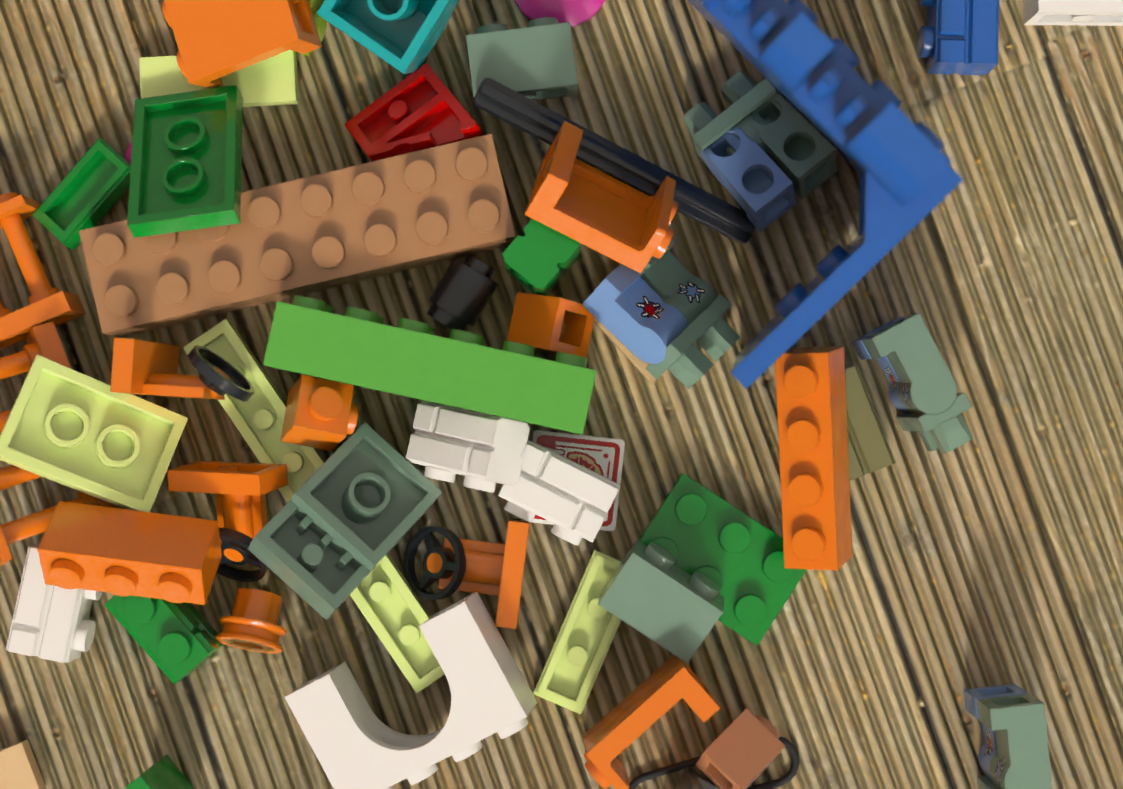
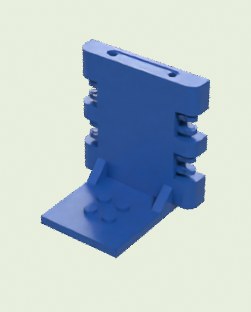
(897, 161)

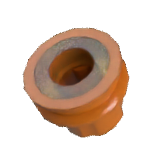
(253, 622)

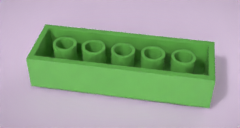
(430, 367)

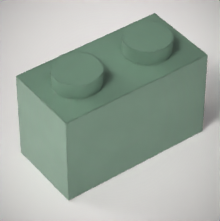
(528, 60)
(663, 599)

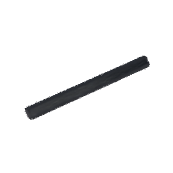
(614, 160)

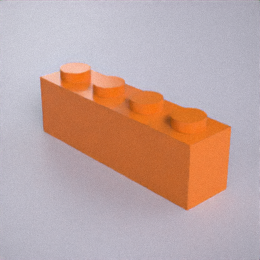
(814, 457)

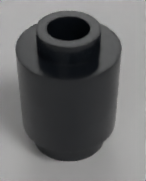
(462, 293)

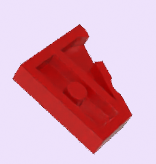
(412, 118)

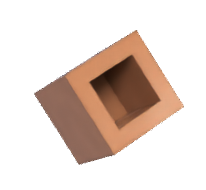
(741, 752)

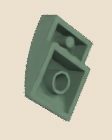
(344, 520)

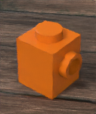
(551, 324)
(319, 413)

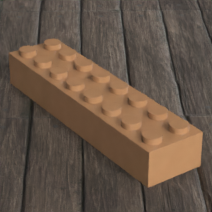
(304, 238)

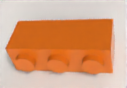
(130, 552)

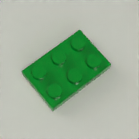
(186, 161)
(730, 550)

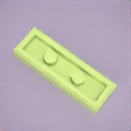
(260, 84)
(581, 640)

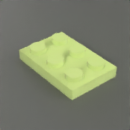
(90, 437)

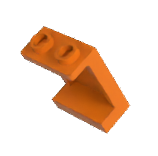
(234, 34)
(599, 207)
(637, 713)

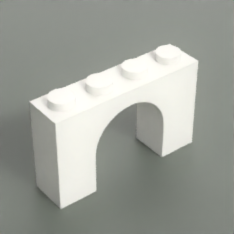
(485, 699)

